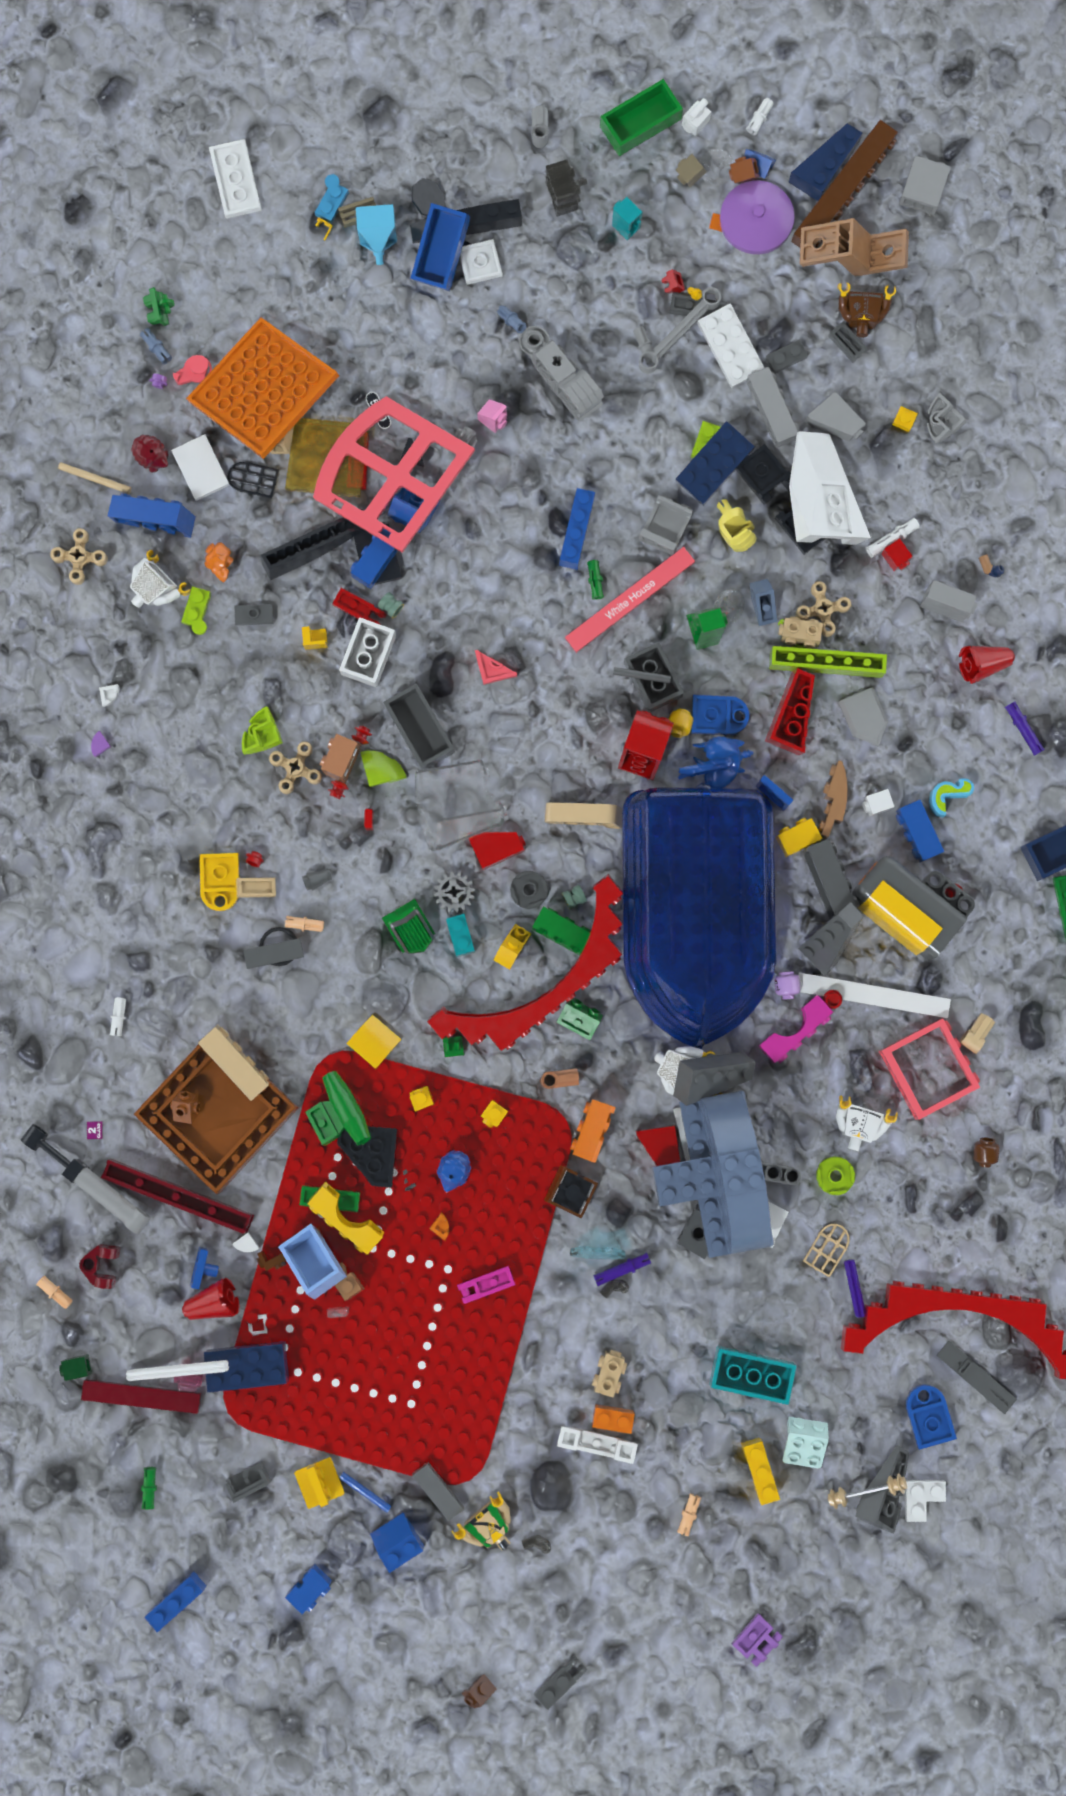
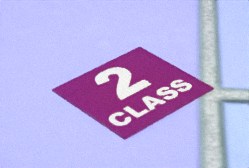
(94, 1130)

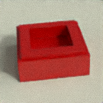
(368, 819)

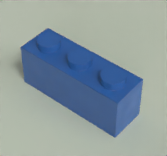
(373, 561)
(919, 831)
(175, 1601)

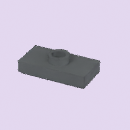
(253, 614)

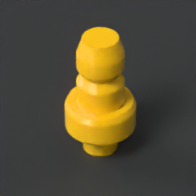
(695, 293)

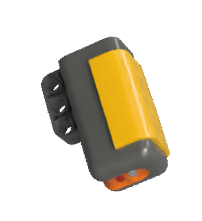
(912, 909)

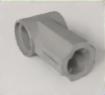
(540, 126)

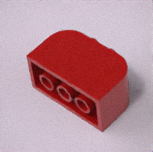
(645, 744)

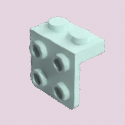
(806, 1442)

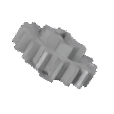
(453, 884)

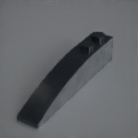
(483, 218)
(308, 547)

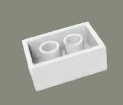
(367, 652)

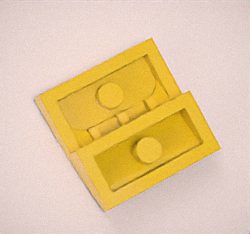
(374, 1041)

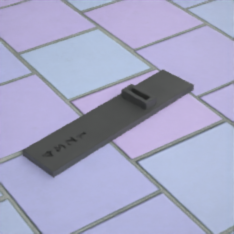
(976, 1377)

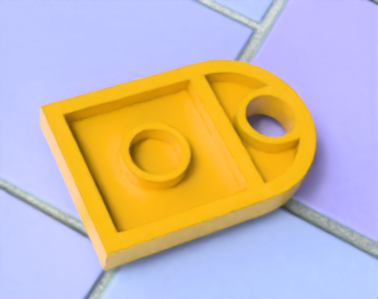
(218, 879)

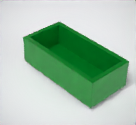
(641, 117)

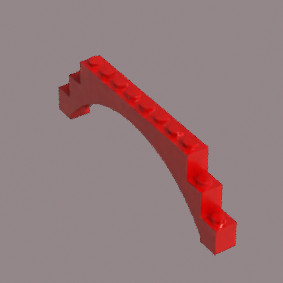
(510, 1024)
(908, 1301)

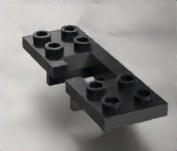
(763, 474)

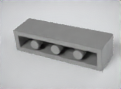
(772, 407)

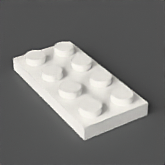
(730, 345)

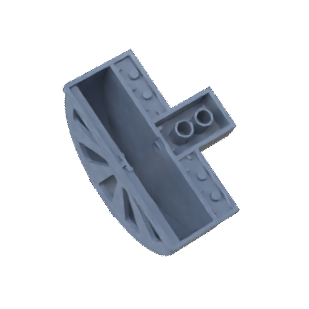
(721, 1175)

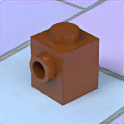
(744, 170)

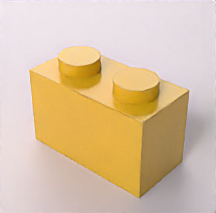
(798, 837)

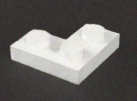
(920, 1492)

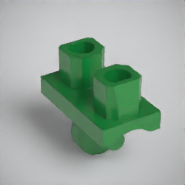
(161, 307)

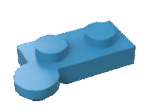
(332, 199)

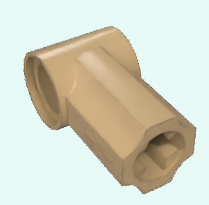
(975, 1036)

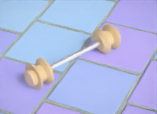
(841, 1497)

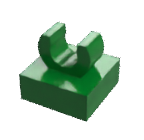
(453, 1046)

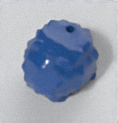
(454, 1170)

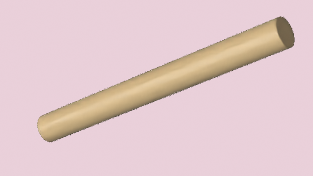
(95, 478)

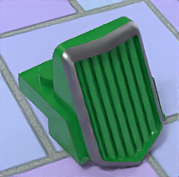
(410, 928)

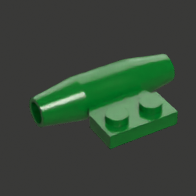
(338, 1113)

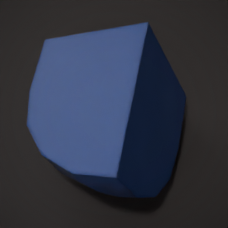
(763, 161)

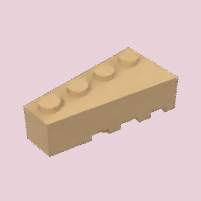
(233, 1062)

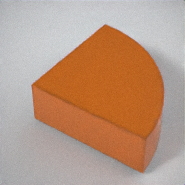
(441, 1226)

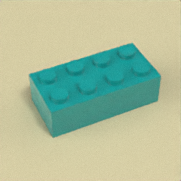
(752, 1375)

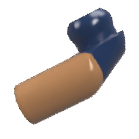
(989, 569)

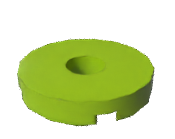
(835, 1187)

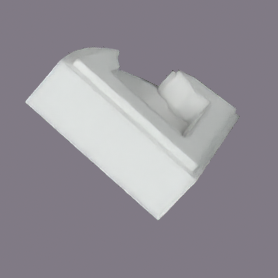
(109, 694)
(246, 1244)

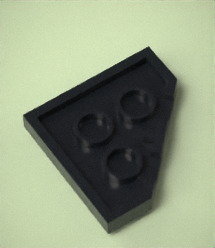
(375, 1157)

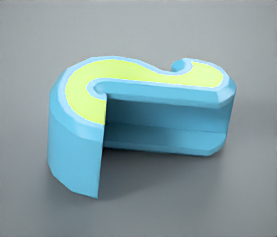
(948, 790)

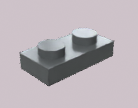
(786, 356)

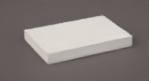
(200, 467)

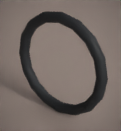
(273, 930)

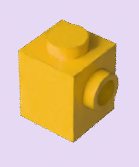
(493, 1114)

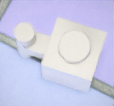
(696, 117)

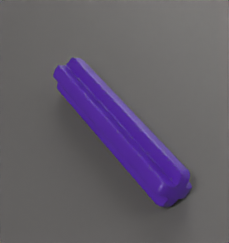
(854, 1286)

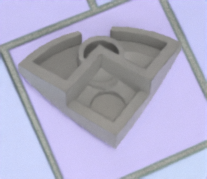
(943, 419)

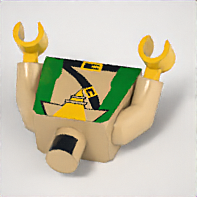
(487, 1525)

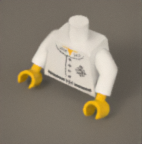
(861, 1123)

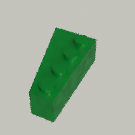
(707, 627)
(561, 930)

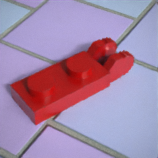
(356, 606)

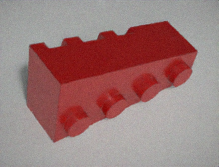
(791, 718)

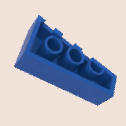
(151, 514)

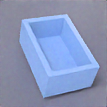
(312, 1261)

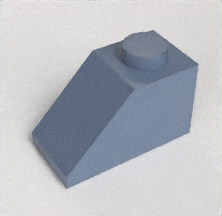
(763, 601)

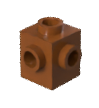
(185, 1107)

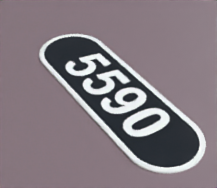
(372, 398)

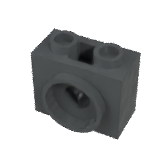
(687, 1239)

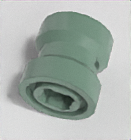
(390, 605)
(574, 897)

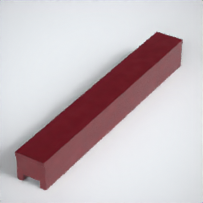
(177, 1196)

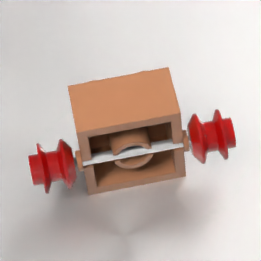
(342, 758)

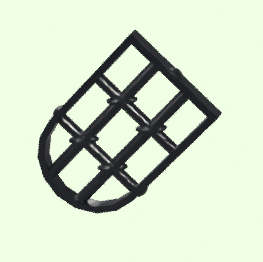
(257, 485)

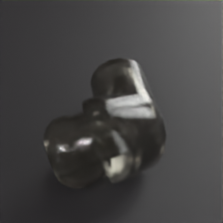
(614, 1285)
(539, 1542)

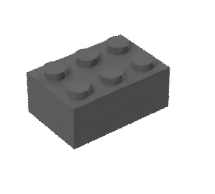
(654, 693)

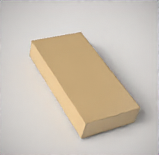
(255, 887)

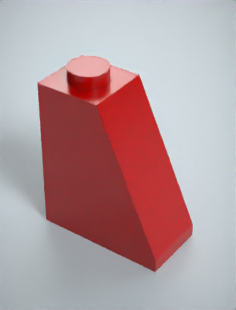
(496, 847)
(660, 1144)

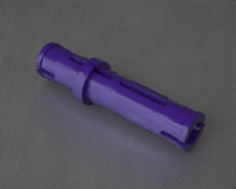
(1024, 728)
(630, 1265)

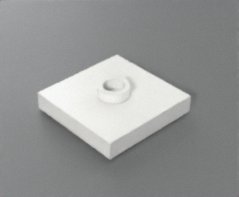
(480, 262)

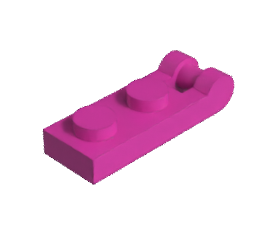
(486, 1284)

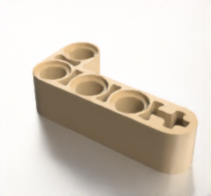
(584, 814)

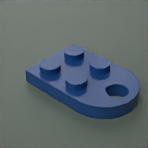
(716, 715)
(929, 1418)

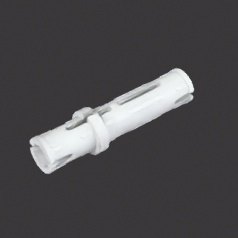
(899, 532)

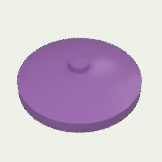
(756, 217)

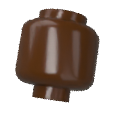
(986, 1152)

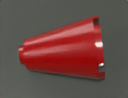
(983, 661)
(213, 1302)

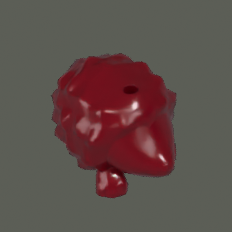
(150, 452)

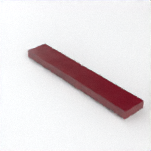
(141, 1396)

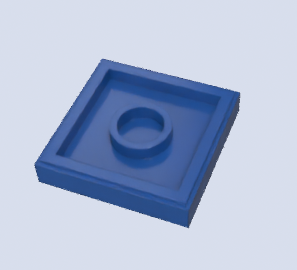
(774, 793)

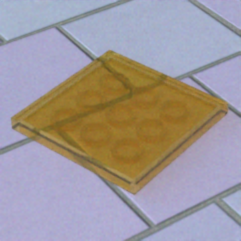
(309, 448)

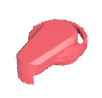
(193, 371)

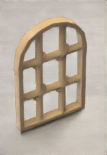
(819, 1251)

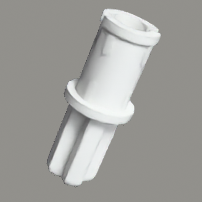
(760, 116)
(118, 1016)

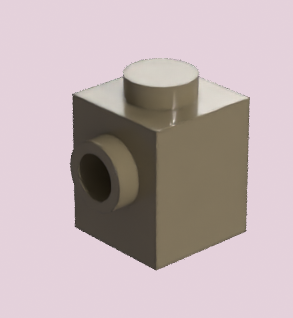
(690, 170)

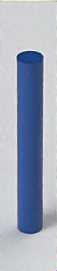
(365, 1492)

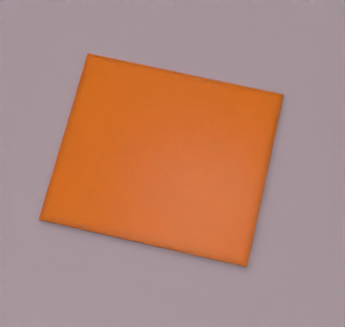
(715, 222)

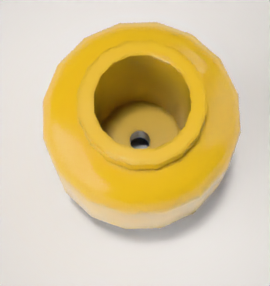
(682, 722)

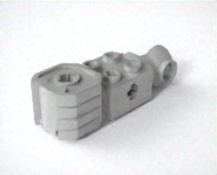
(575, 389)

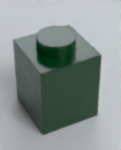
(75, 1367)

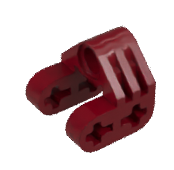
(100, 1280)

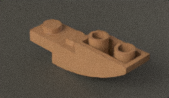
(836, 793)

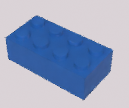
(440, 247)

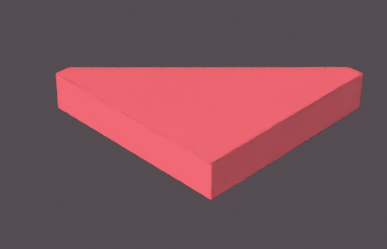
(492, 670)

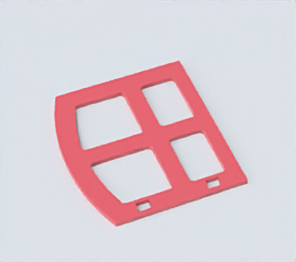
(397, 475)

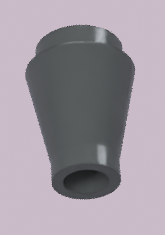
(315, 879)

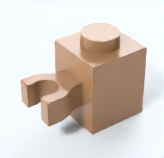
(350, 1285)

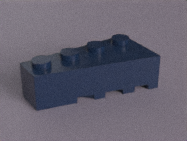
(823, 165)

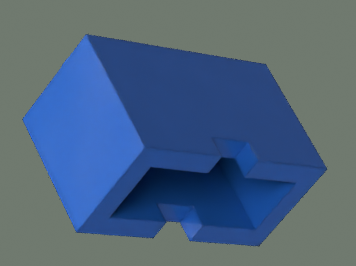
(304, 1594)

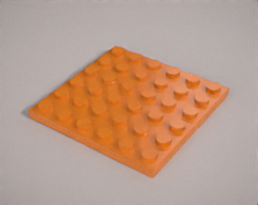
(262, 387)

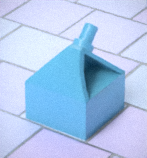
(376, 229)

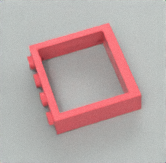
(902, 1083)

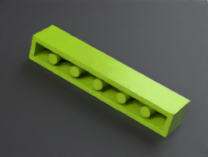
(828, 661)

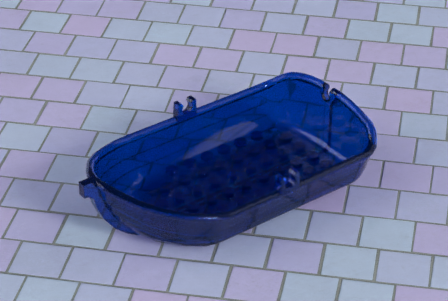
(698, 906)

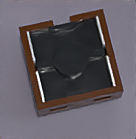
(570, 1191)

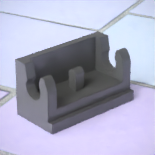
(248, 1482)

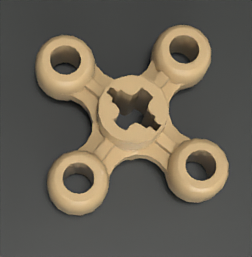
(83, 560)
(827, 604)
(302, 772)

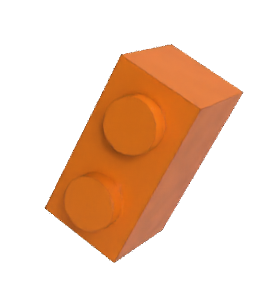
(613, 1418)

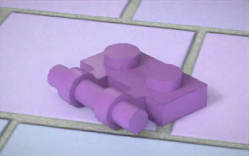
(752, 1637)

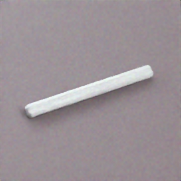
(177, 1370)

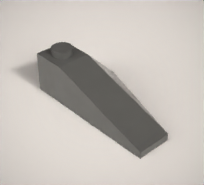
(882, 1507)

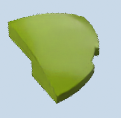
(261, 733)
(381, 768)

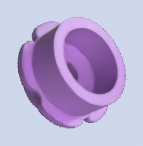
(158, 381)

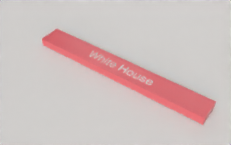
(629, 599)

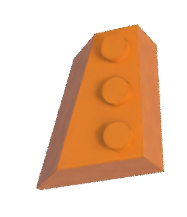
(592, 1130)

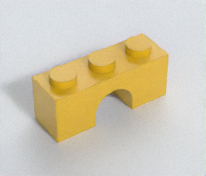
(760, 1471)

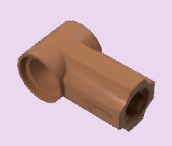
(562, 1078)

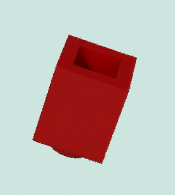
(897, 555)

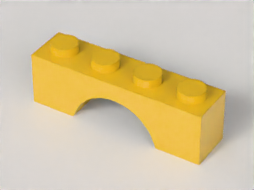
(363, 1235)

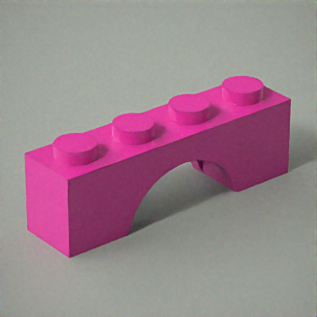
(814, 1013)

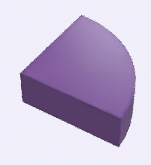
(99, 744)

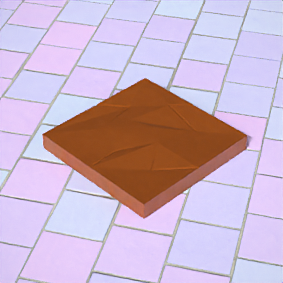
(228, 1123)

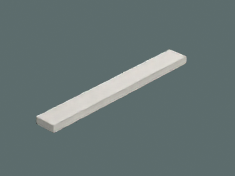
(876, 995)

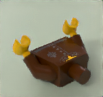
(863, 309)

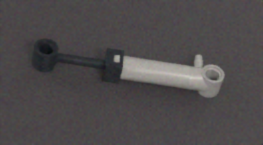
(80, 1174)

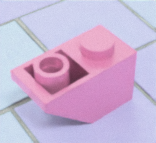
(493, 415)

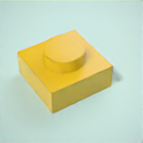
(904, 419)

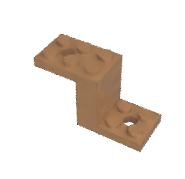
(854, 247)

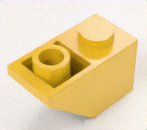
(512, 946)

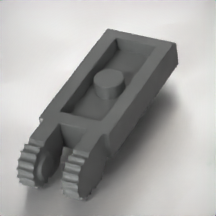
(559, 1683)

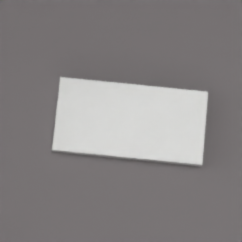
(235, 178)

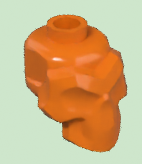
(218, 560)

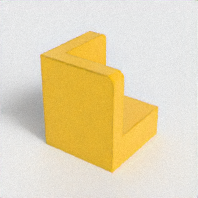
(314, 638)

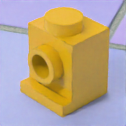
(421, 1098)

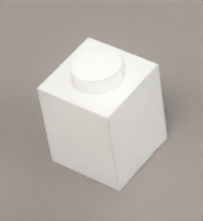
(878, 803)

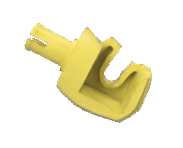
(735, 528)

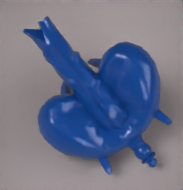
(722, 764)

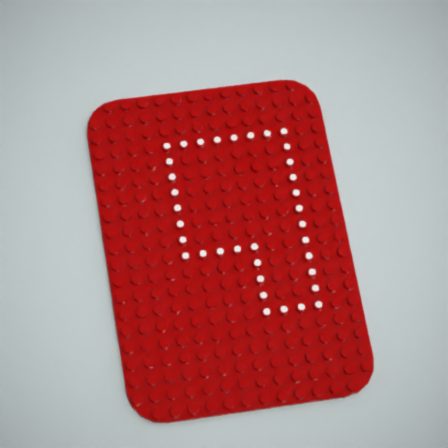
(410, 1364)

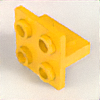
(319, 1483)

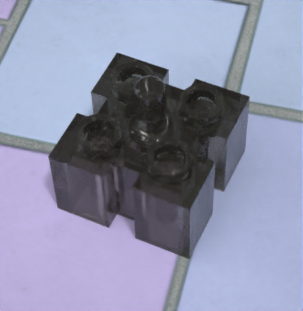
(562, 187)

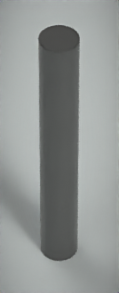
(642, 675)

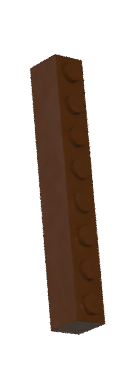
(850, 179)

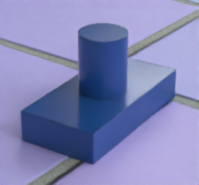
(202, 1268)

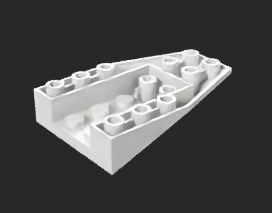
(821, 493)

